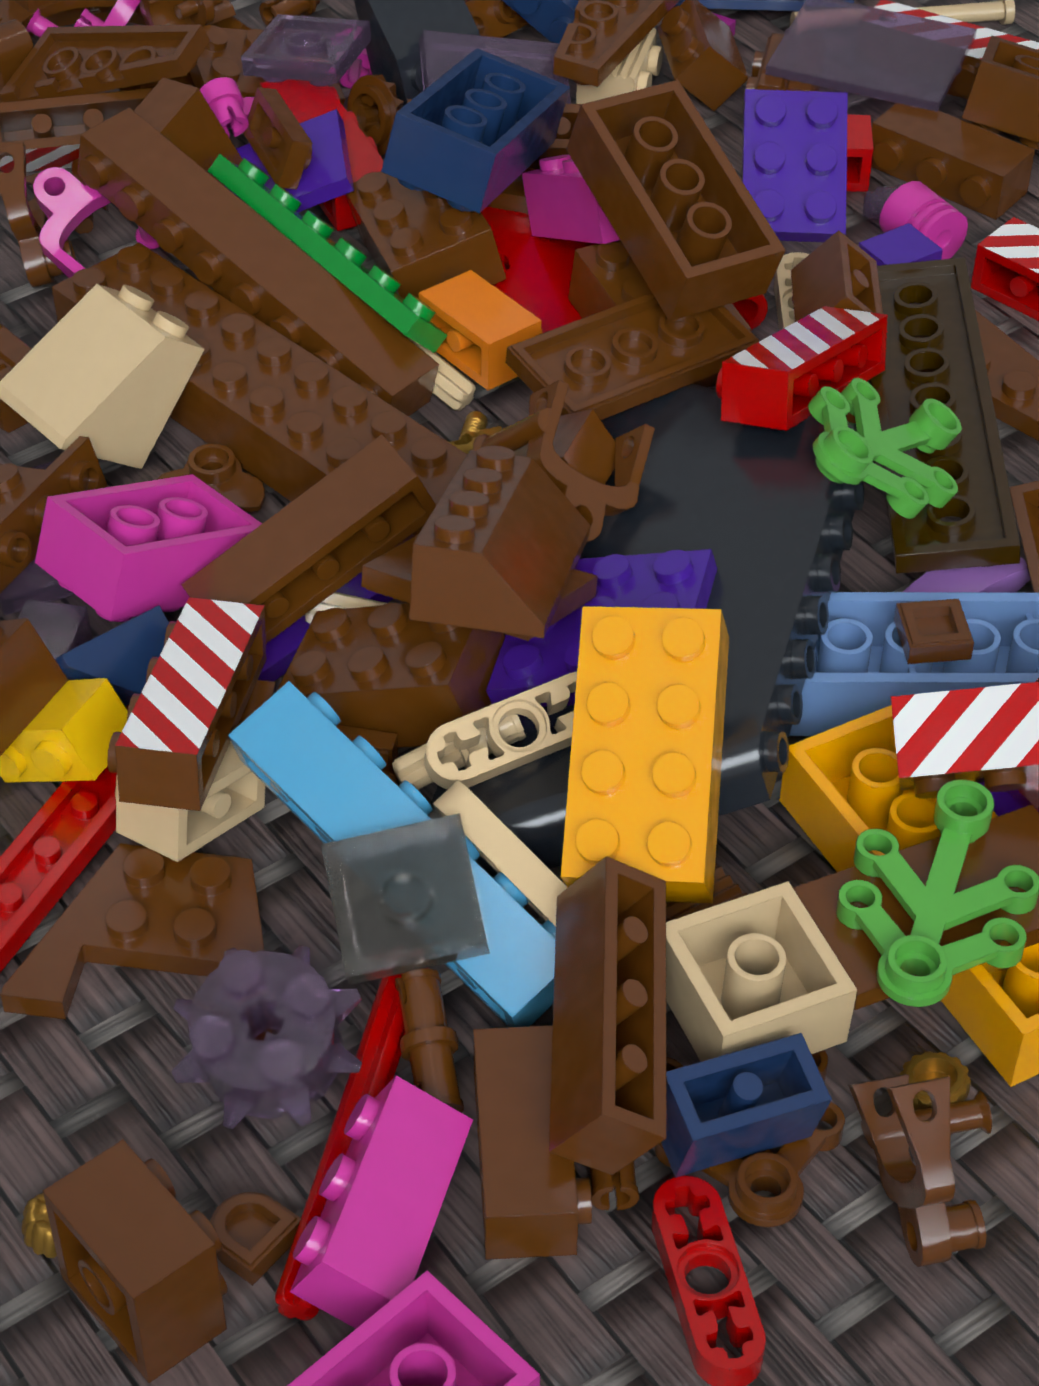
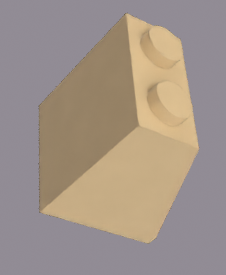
(105, 375)

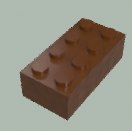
(674, 199)

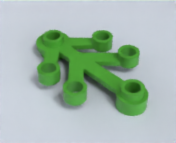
(849, 455)
(962, 817)

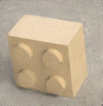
(756, 976)

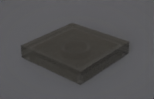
(404, 899)

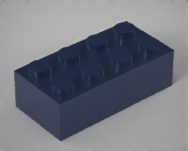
(474, 130)

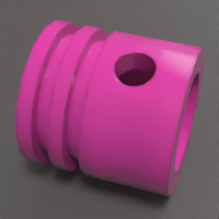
(927, 213)

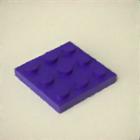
(638, 581)

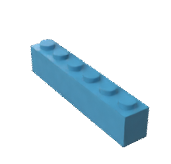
(344, 794)

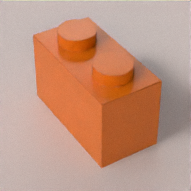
(479, 326)

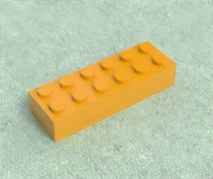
(851, 784)

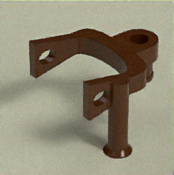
(28, 219)
(588, 496)
(921, 1190)

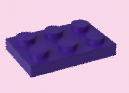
(797, 161)

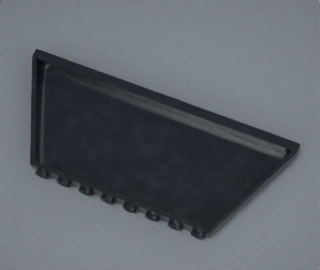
(778, 558)

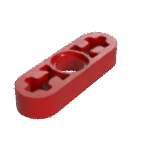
(700, 1311)

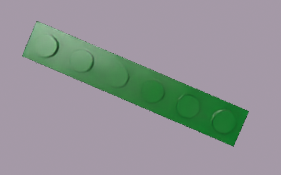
(340, 258)

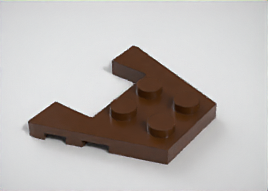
(142, 916)

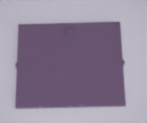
(872, 52)

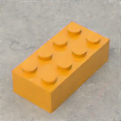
(648, 745)

